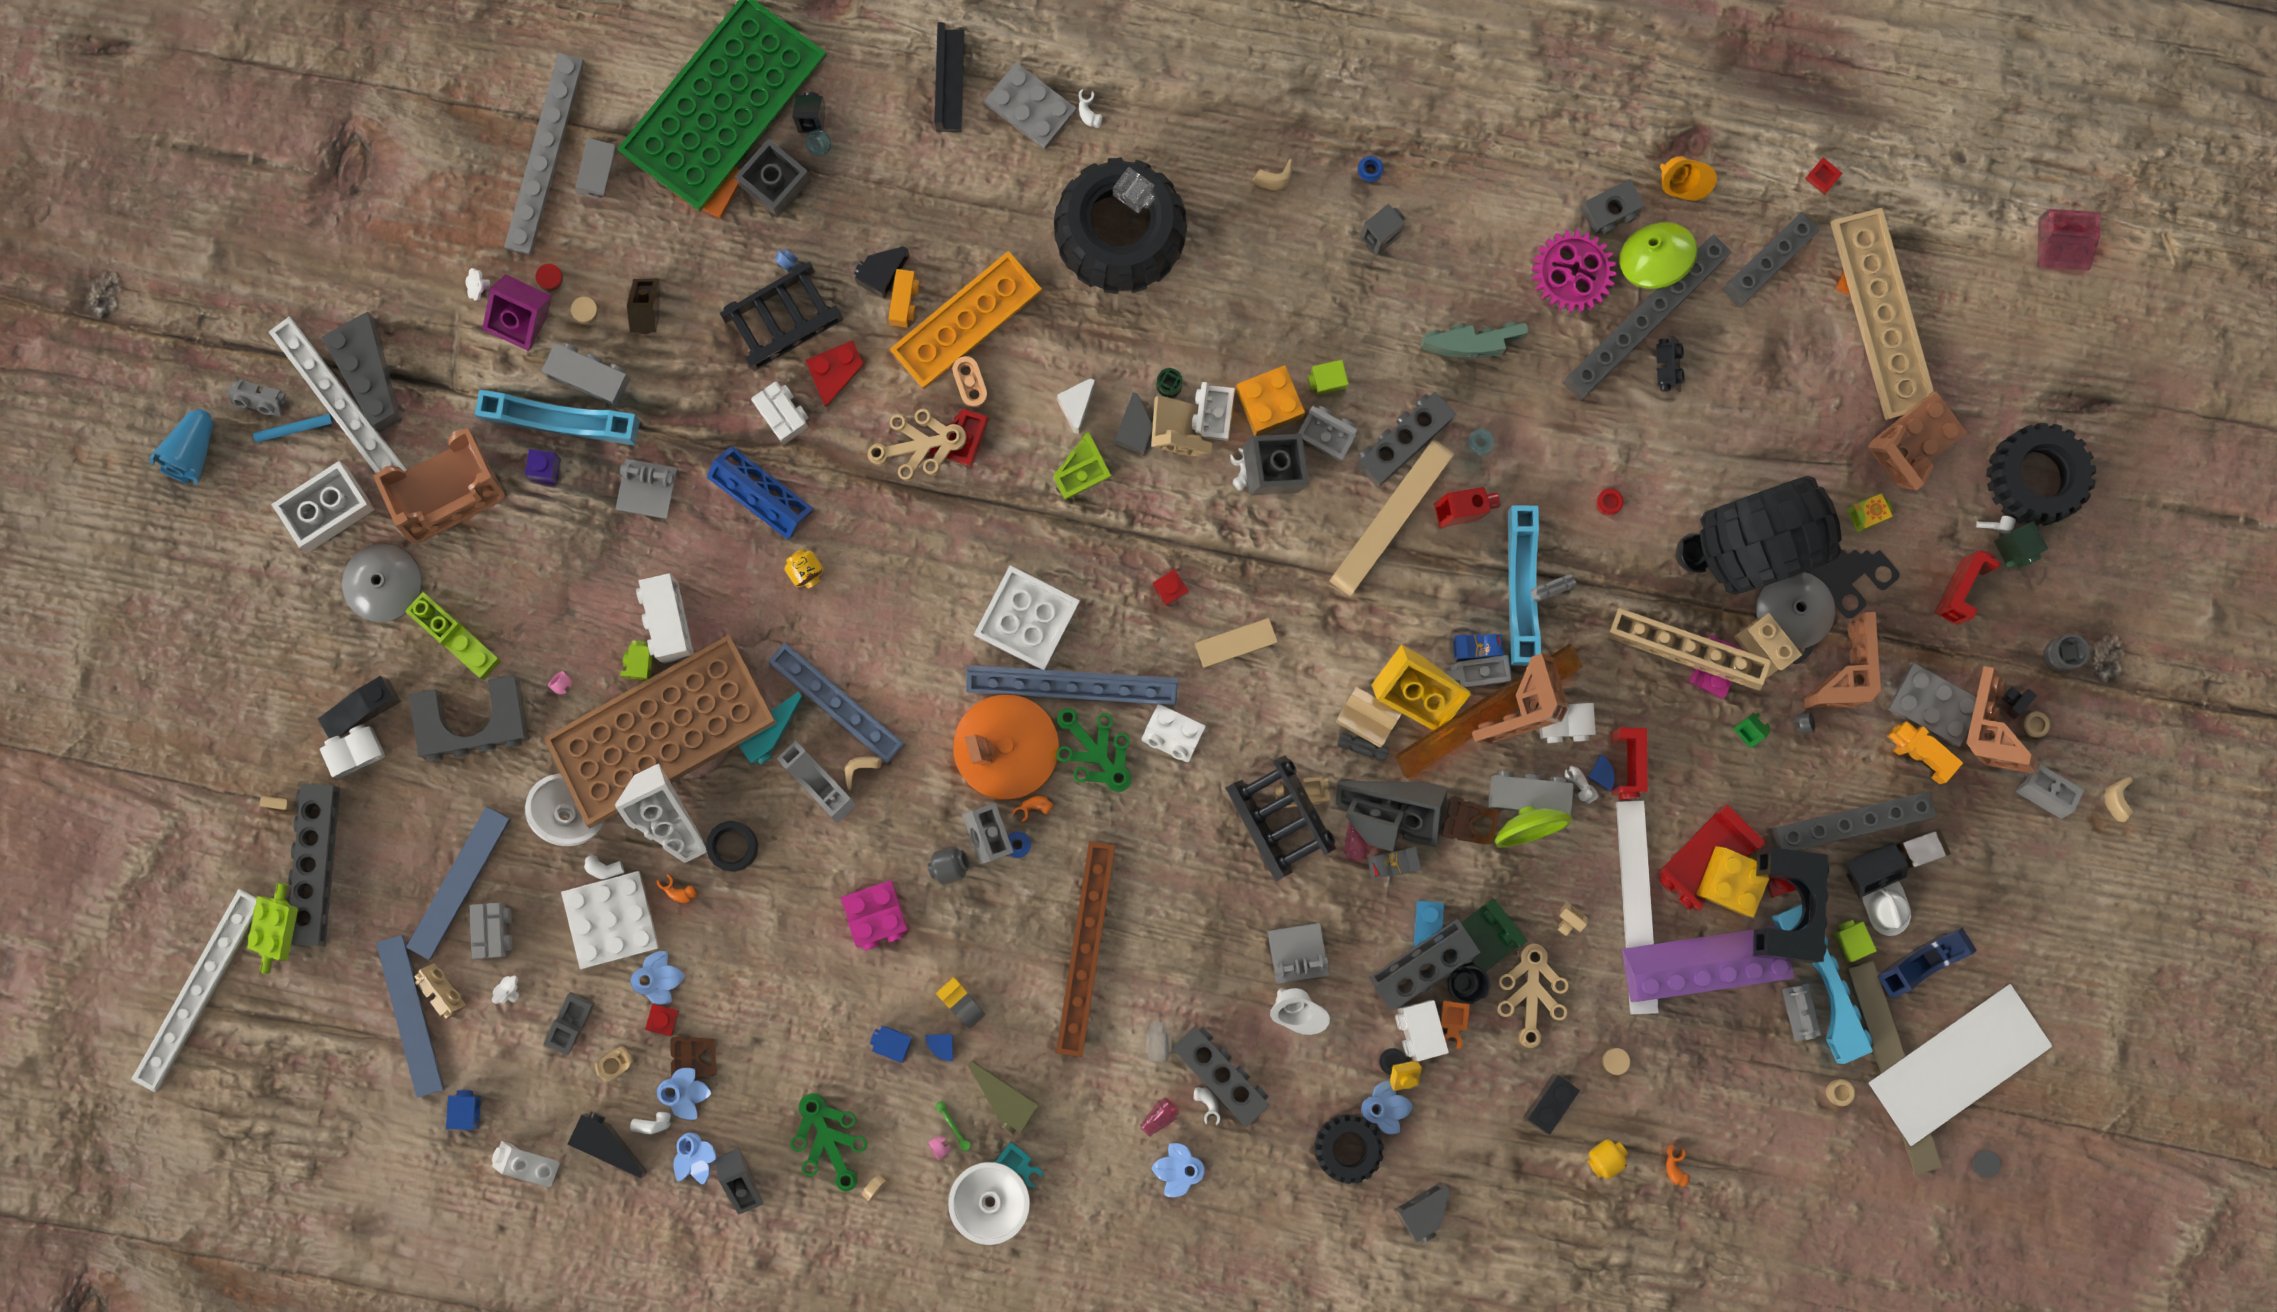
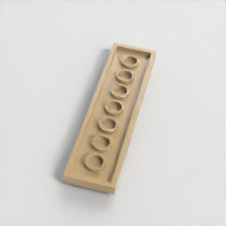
(1882, 311)

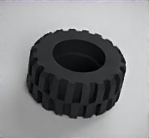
(2066, 454)

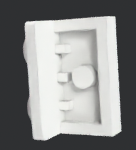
(1214, 412)
(1173, 733)

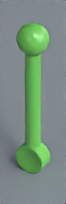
(964, 1144)

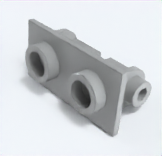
(245, 395)
(1801, 1012)

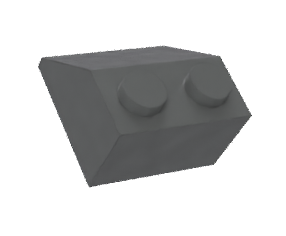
(1424, 1213)

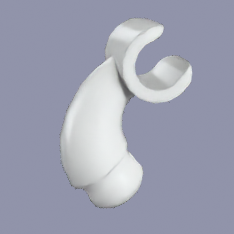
(1086, 114)
(1240, 481)
(1588, 792)
(1208, 1098)

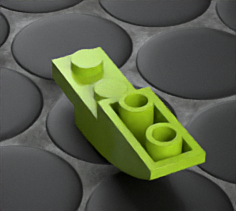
(453, 636)

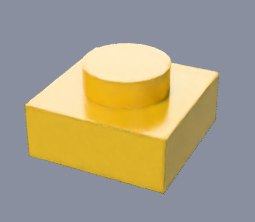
(1405, 1075)

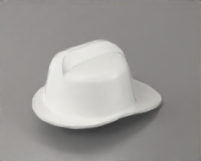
(1888, 909)
(1298, 1012)

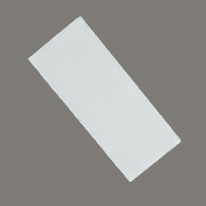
(1960, 1064)

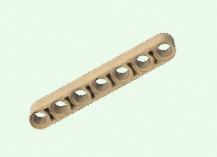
(1391, 517)

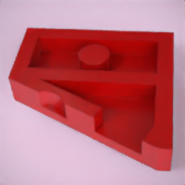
(834, 370)
(974, 426)

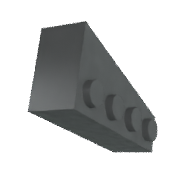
(363, 365)

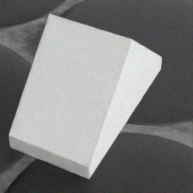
(1075, 403)

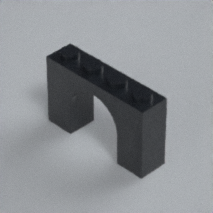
(1809, 876)

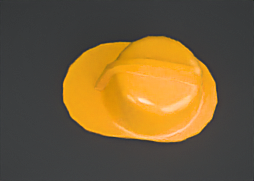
(1687, 178)

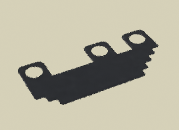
(1842, 573)

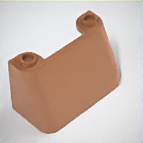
(440, 489)

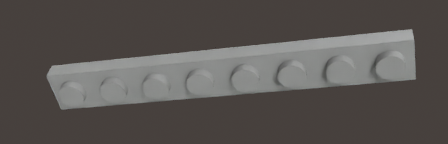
(544, 154)

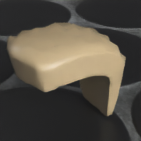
(1274, 181)
(859, 762)
(2115, 800)
(614, 1064)

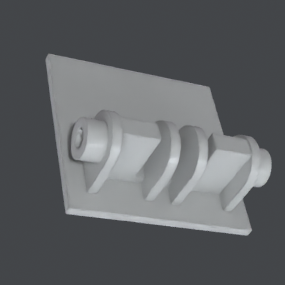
(646, 488)
(1298, 953)

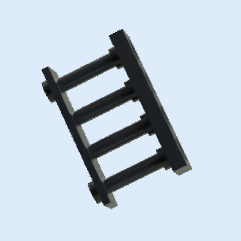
(781, 341)
(1255, 818)

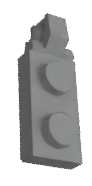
(1481, 671)

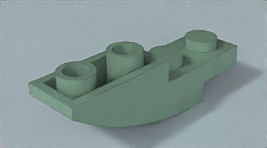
(1464, 343)

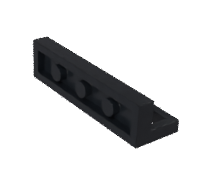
(949, 79)

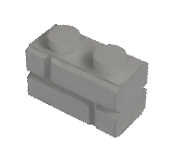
(489, 930)

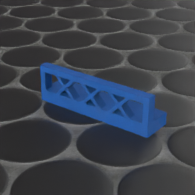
(755, 494)

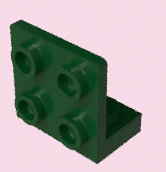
(1492, 934)

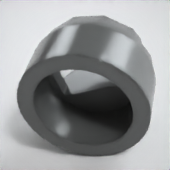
(1806, 722)

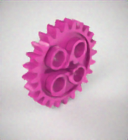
(1566, 293)

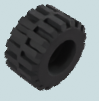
(1372, 1153)

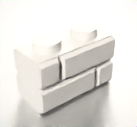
(780, 413)

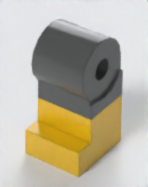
(961, 1002)

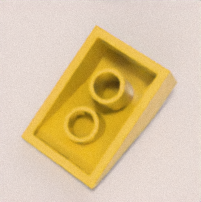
(1419, 689)

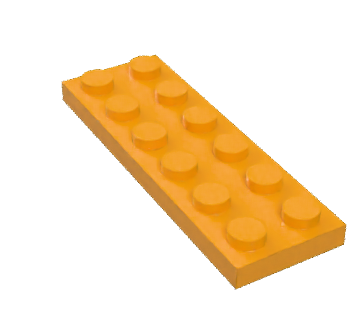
(965, 320)

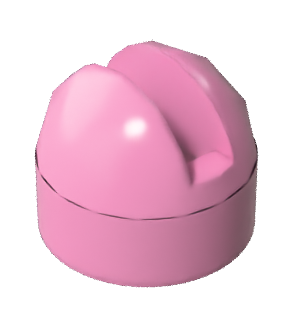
(560, 682)
(938, 1148)

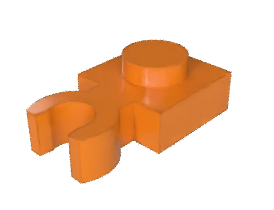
(1454, 1018)

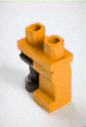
(1927, 750)

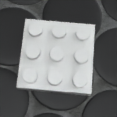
(1026, 618)
(610, 920)

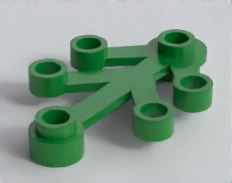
(1096, 753)
(826, 1137)

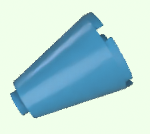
(185, 448)

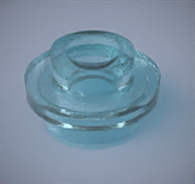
(818, 142)
(1484, 434)

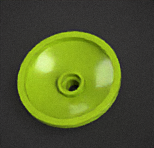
(1659, 264)
(1531, 826)

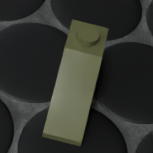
(1007, 1102)

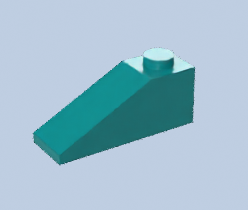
(760, 747)

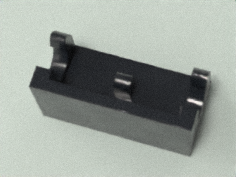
(1876, 870)

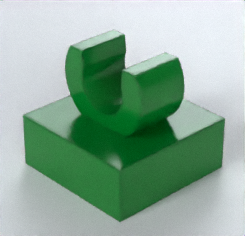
(1752, 730)

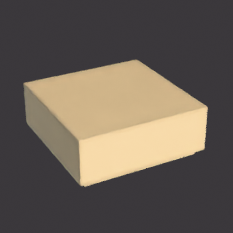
(277, 803)

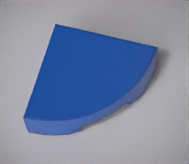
(1603, 773)
(941, 1045)

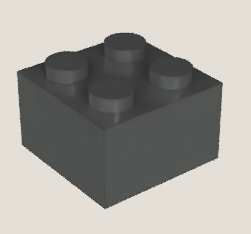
(772, 178)
(1275, 464)

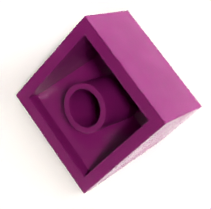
(516, 311)

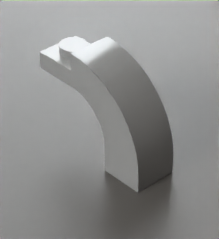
(817, 781)

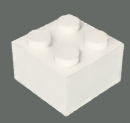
(1421, 1030)

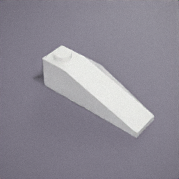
(658, 812)

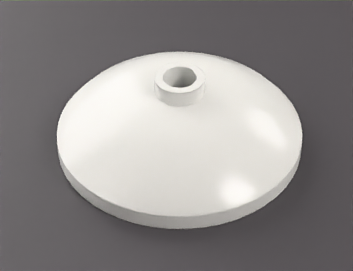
(547, 803)
(989, 1223)

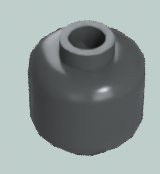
(948, 865)

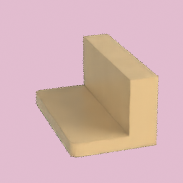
(1368, 717)

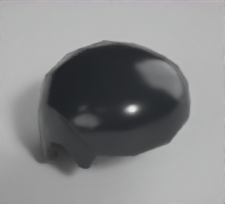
(1690, 554)
(1468, 984)

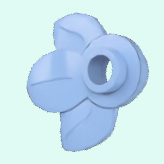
(661, 978)
(687, 1093)
(1390, 1106)
(693, 1158)
(1174, 1170)

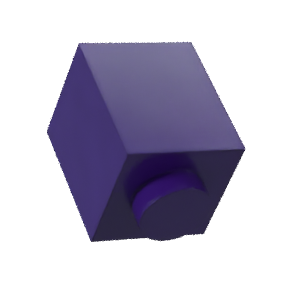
(542, 466)

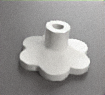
(476, 284)
(506, 990)

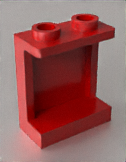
(1952, 602)
(1636, 762)

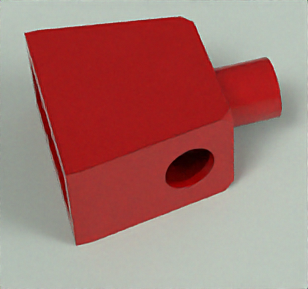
(1465, 506)

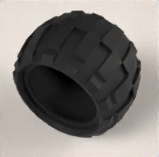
(1119, 266)
(1771, 535)

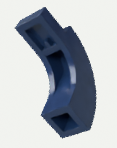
(1925, 961)

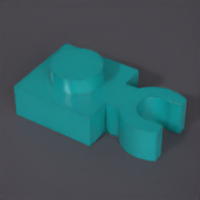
(1018, 1161)

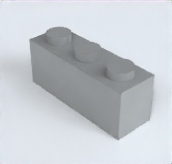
(586, 374)
(1517, 793)

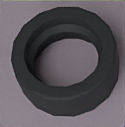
(715, 834)

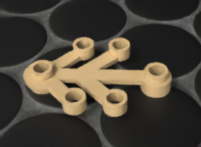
(920, 445)
(1532, 990)

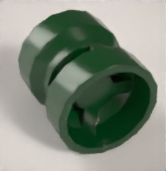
(1170, 388)

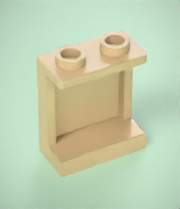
(1768, 641)

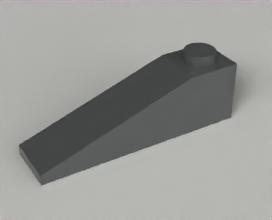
(1421, 802)

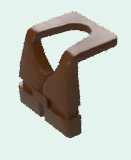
(1461, 820)
(687, 1053)

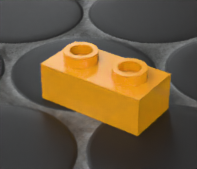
(901, 303)

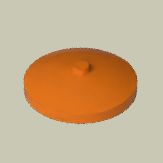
(1022, 743)

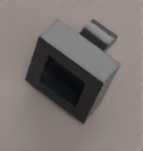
(2018, 701)

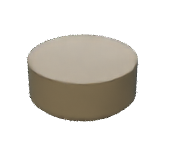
(584, 310)
(2035, 724)
(1616, 1061)
(1840, 1092)
(874, 1187)

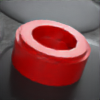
(549, 277)
(1609, 502)

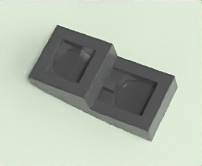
(569, 1023)

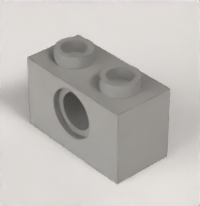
(987, 833)

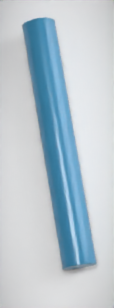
(293, 428)

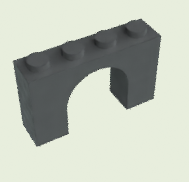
(505, 727)

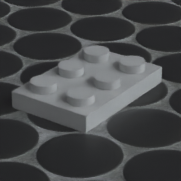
(1030, 105)
(1934, 704)

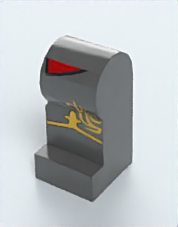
(1394, 863)

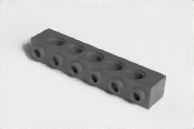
(1853, 822)
(322, 852)

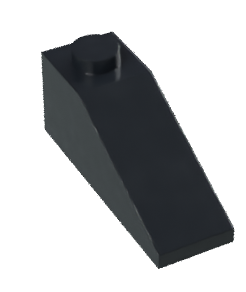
(359, 707)
(603, 1142)

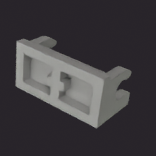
(594, 168)
(2051, 792)

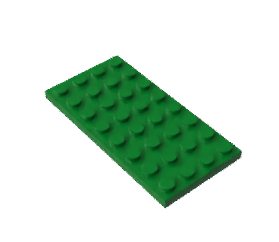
(722, 102)

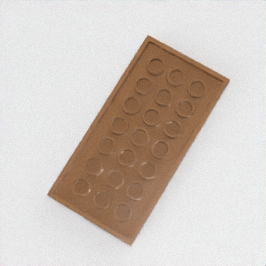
(670, 720)

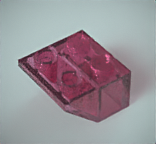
(2068, 239)

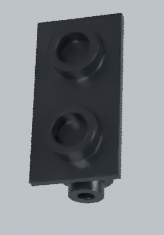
(1671, 354)

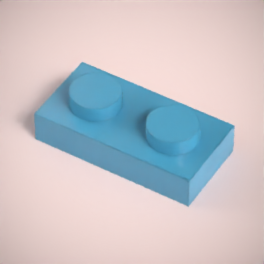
(1427, 920)

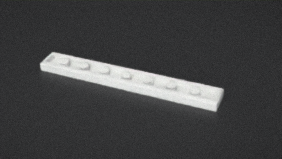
(334, 396)
(1635, 884)
(196, 992)

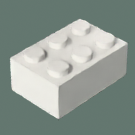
(323, 507)
(665, 618)

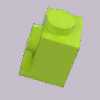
(637, 661)

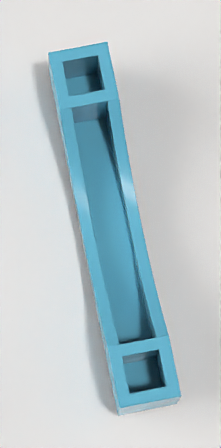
(529, 414)
(1522, 566)
(1845, 1031)

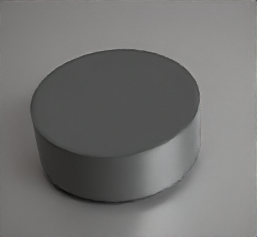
(1986, 1163)

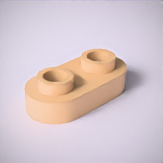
(969, 383)

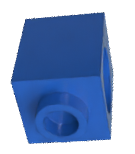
(891, 1043)
(463, 1111)

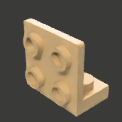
(1173, 428)

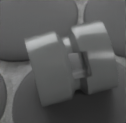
(2066, 653)

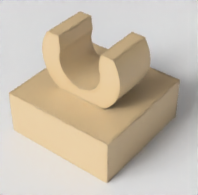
(1571, 918)

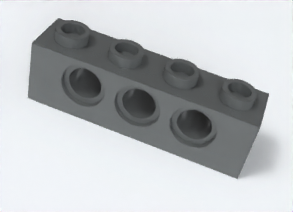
(1770, 259)
(1380, 471)
(1427, 952)
(1246, 1110)

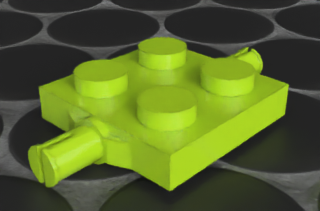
(272, 928)

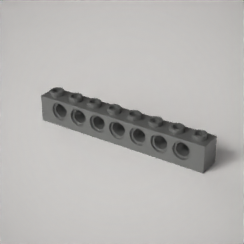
(1644, 321)

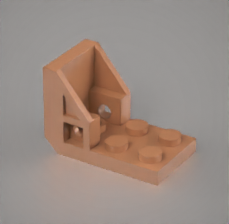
(1916, 440)
(1855, 683)
(1539, 686)
(2005, 749)

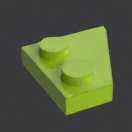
(1081, 469)

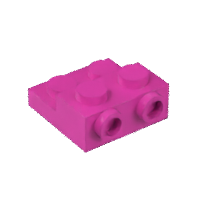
(874, 915)

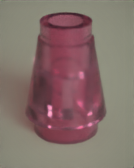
(1355, 846)
(1160, 1116)

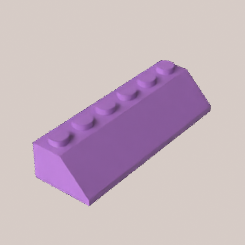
(1699, 966)

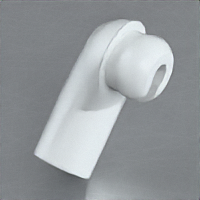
(600, 870)
(650, 1127)

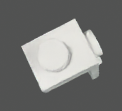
(524, 1165)

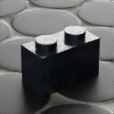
(1551, 1104)

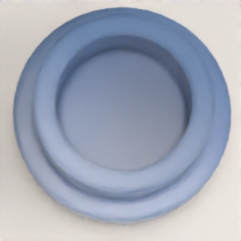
(786, 259)

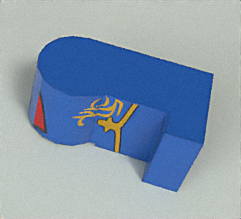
(1477, 646)

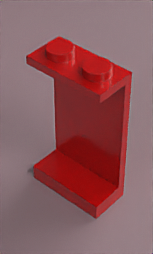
(1687, 867)

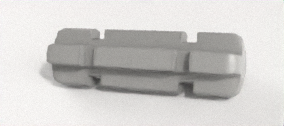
(1553, 588)

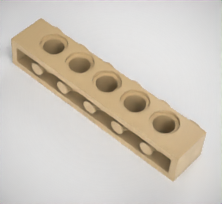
(1689, 649)

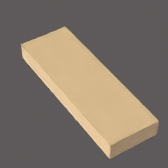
(1235, 643)

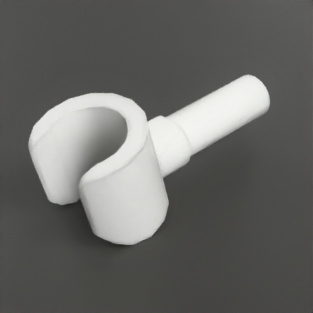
(2005, 526)

